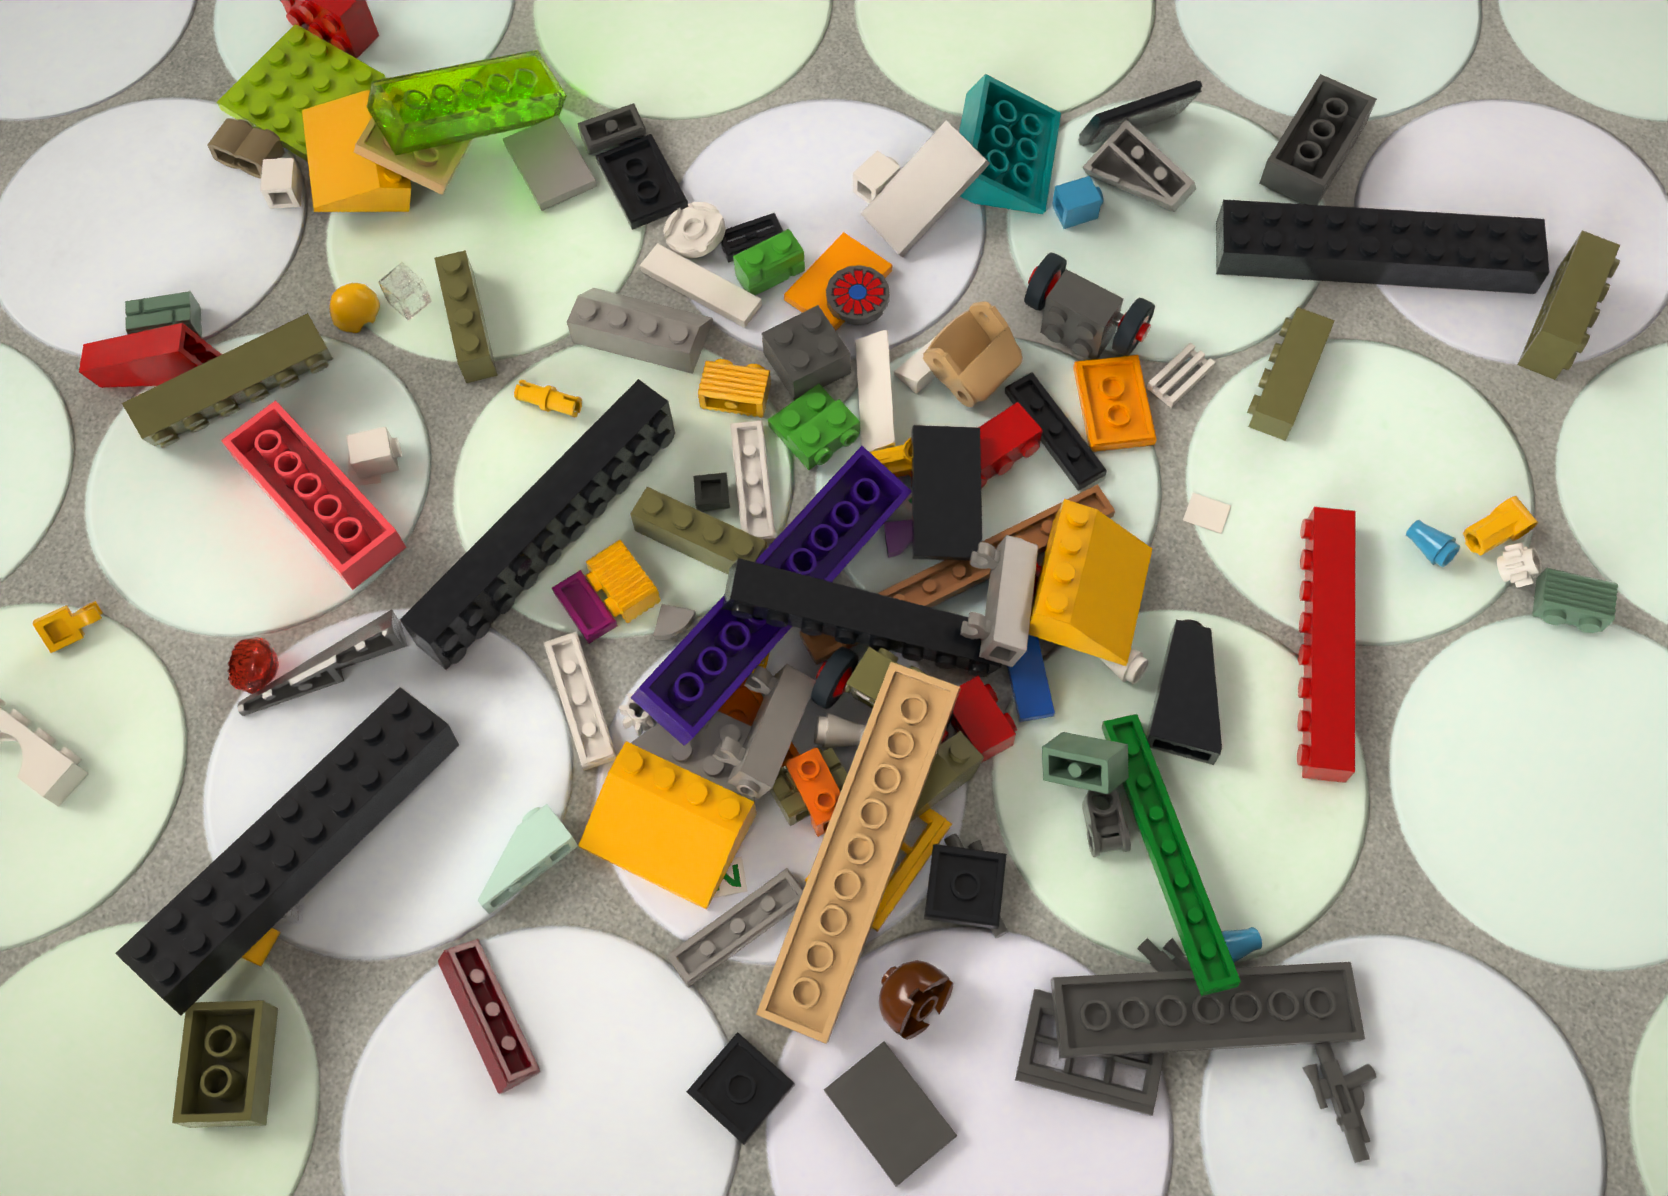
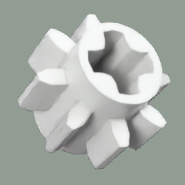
(1519, 564)
(641, 723)

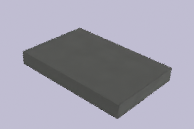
(890, 1113)

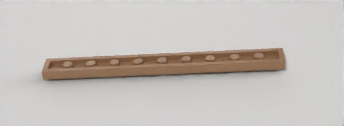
(956, 576)

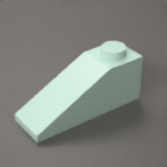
(530, 852)

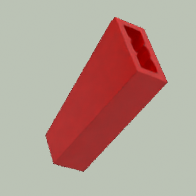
(145, 357)

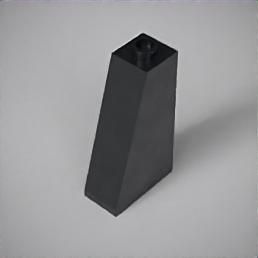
(1186, 698)

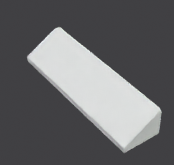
(875, 392)

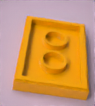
(812, 285)
(1114, 403)

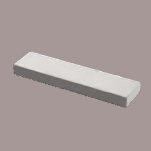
(701, 285)
(752, 479)
(580, 701)

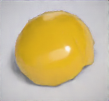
(353, 307)

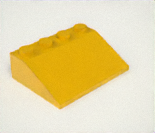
(338, 175)
(1090, 584)
(667, 825)

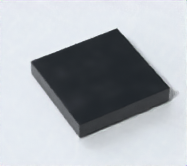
(965, 886)
(740, 1088)

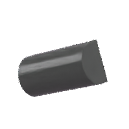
(611, 128)

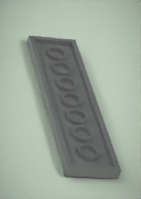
(1169, 1014)

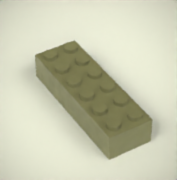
(228, 382)

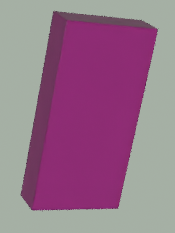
(584, 607)

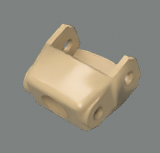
(974, 353)

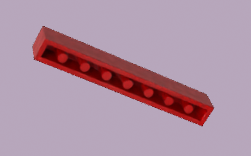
(1328, 645)

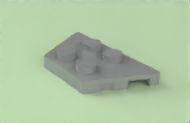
(698, 752)

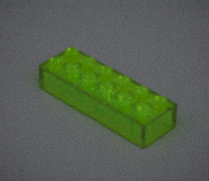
(464, 101)

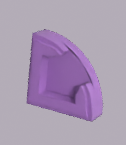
(897, 536)

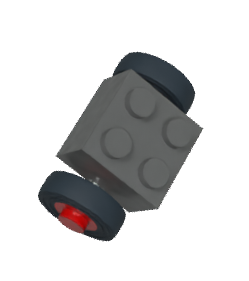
(1083, 312)

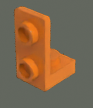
(815, 787)

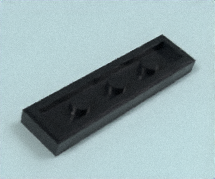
(1058, 433)

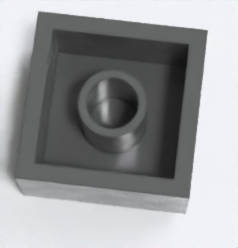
(806, 352)

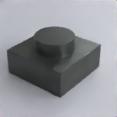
(711, 491)

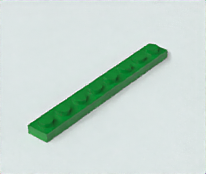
(1173, 861)

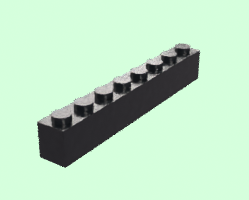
(852, 616)

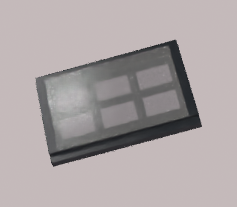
(1140, 112)

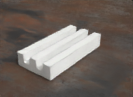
(1196, 358)

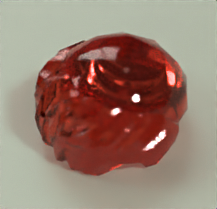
(252, 665)

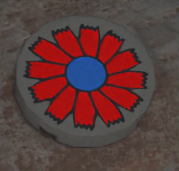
(857, 295)

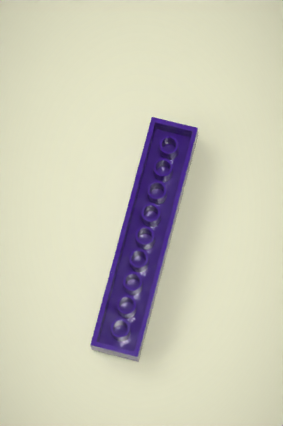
(726, 648)

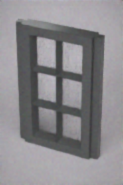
(1113, 1080)

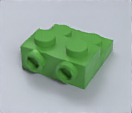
(815, 426)

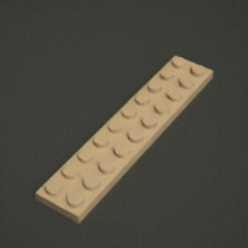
(858, 852)

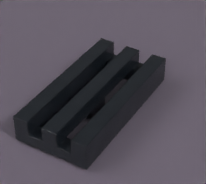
(751, 237)

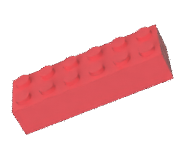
(314, 494)

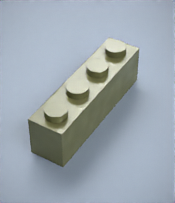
(465, 317)
(1291, 373)
(693, 531)

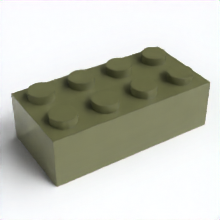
(1570, 306)

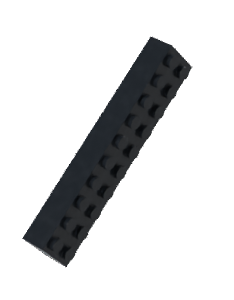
(1381, 246)
(540, 525)
(287, 851)

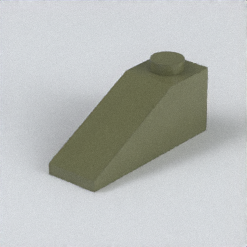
(952, 767)

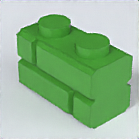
(769, 263)

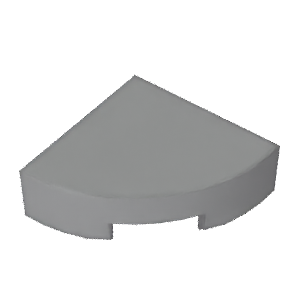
(672, 621)

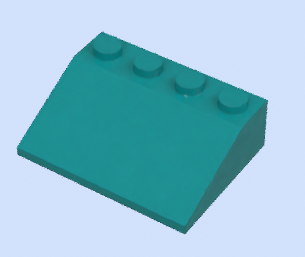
(1017, 141)

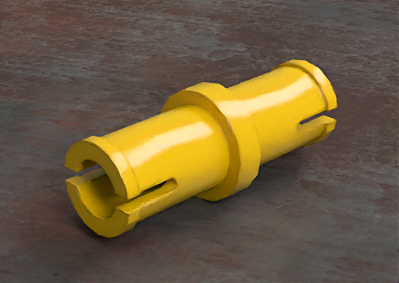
(548, 398)

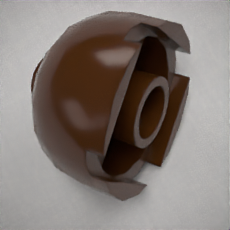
(911, 995)

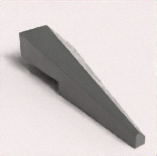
(324, 669)

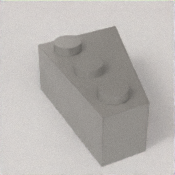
(1140, 168)

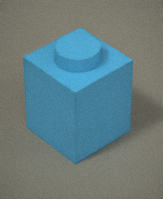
(1077, 202)

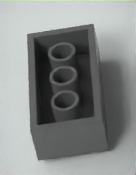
(1317, 141)

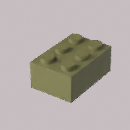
(225, 1064)

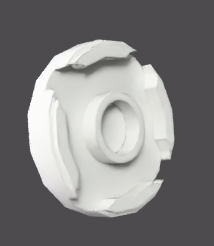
(694, 230)

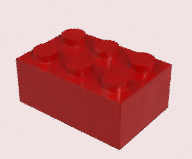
(339, 22)

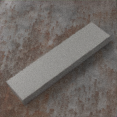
(736, 928)

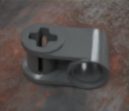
(1106, 827)

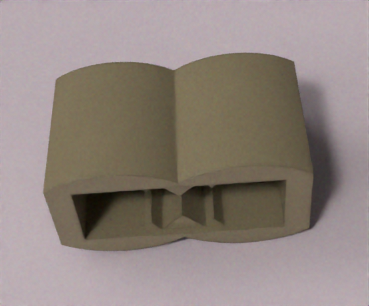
(244, 147)

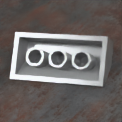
(638, 329)

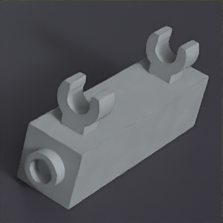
(1009, 599)
(771, 732)

